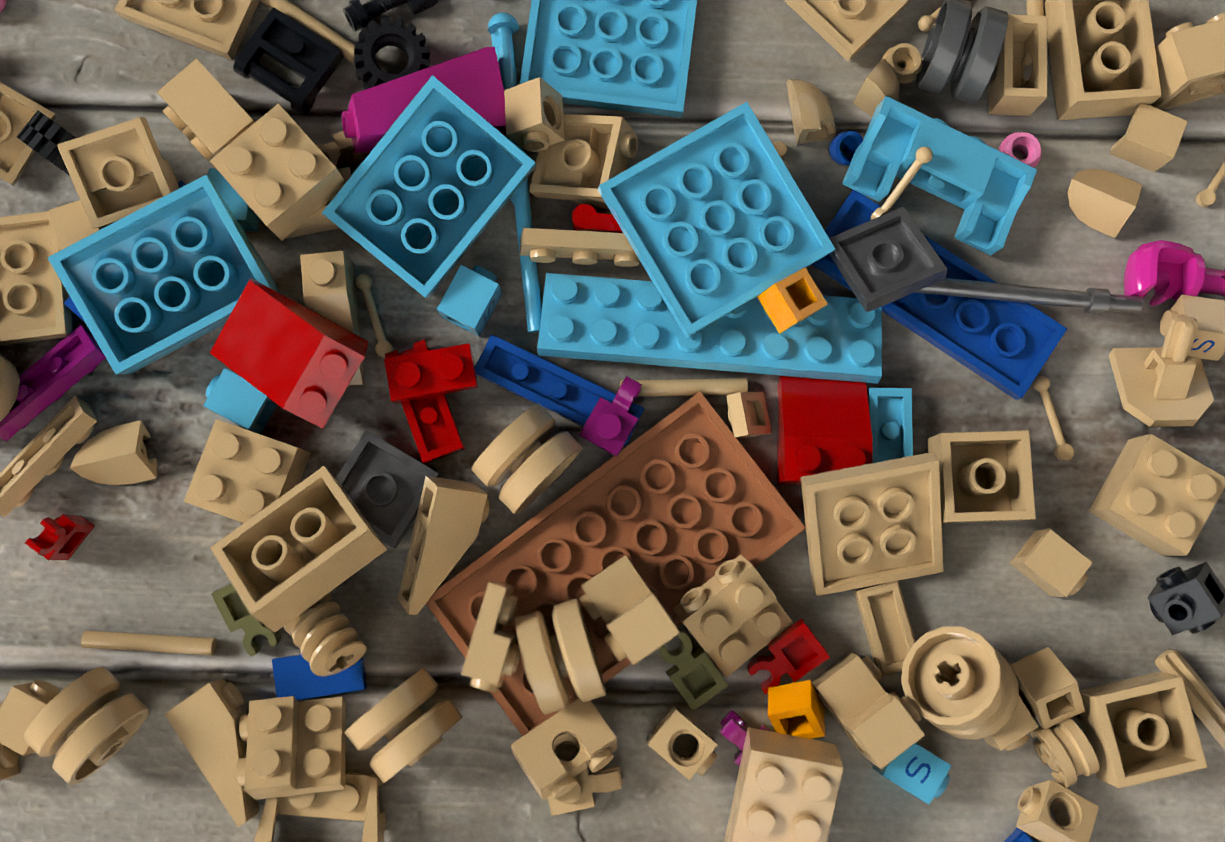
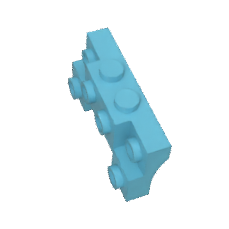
(961, 171)

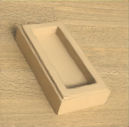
(886, 625)

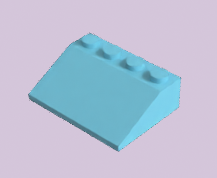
(429, 187)
(160, 275)

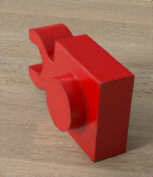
(60, 536)
(793, 652)

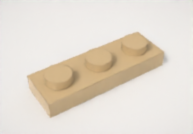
(581, 246)
(44, 453)

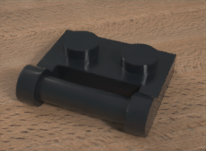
(296, 50)

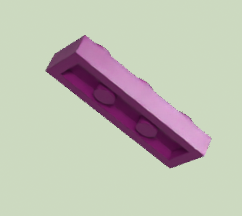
(51, 378)

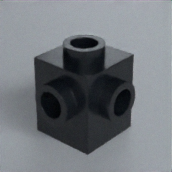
(1188, 599)

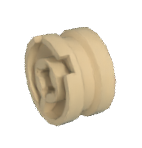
(1066, 752)

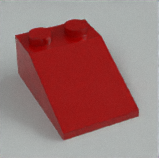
(289, 352)
(821, 427)

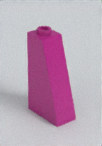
(471, 77)

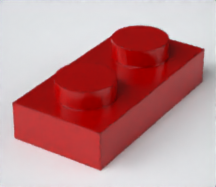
(431, 373)

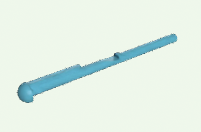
(501, 29)

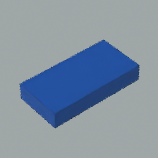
(296, 679)

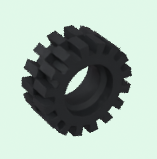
(385, 35)
(43, 136)

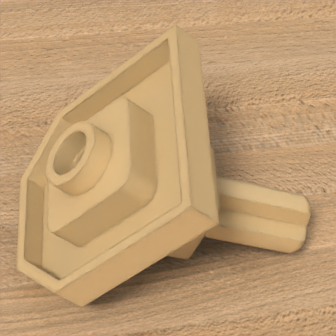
(1163, 382)

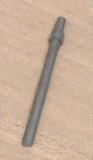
(1092, 300)

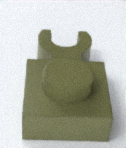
(237, 616)
(693, 672)

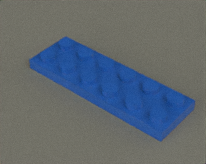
(990, 337)

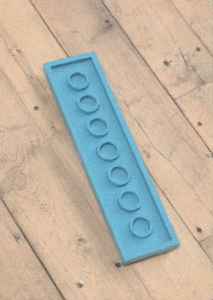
(633, 325)

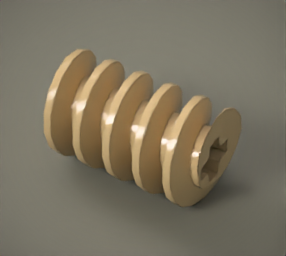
(325, 638)

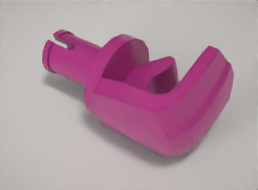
(1171, 271)

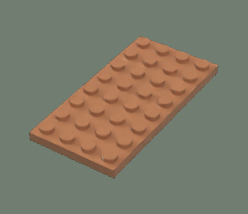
(668, 502)

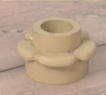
(909, 56)

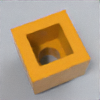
(792, 300)
(796, 710)

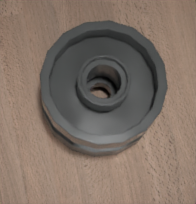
(962, 50)

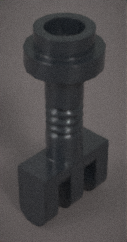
(360, 14)

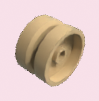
(521, 454)
(555, 657)
(960, 683)
(86, 725)
(404, 725)

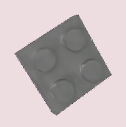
(886, 259)
(384, 486)

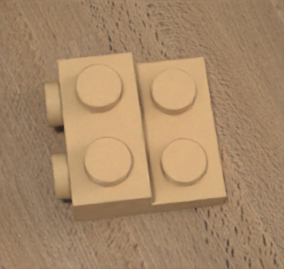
(14, 115)
(590, 155)
(117, 171)
(733, 614)
(493, 649)
(293, 747)

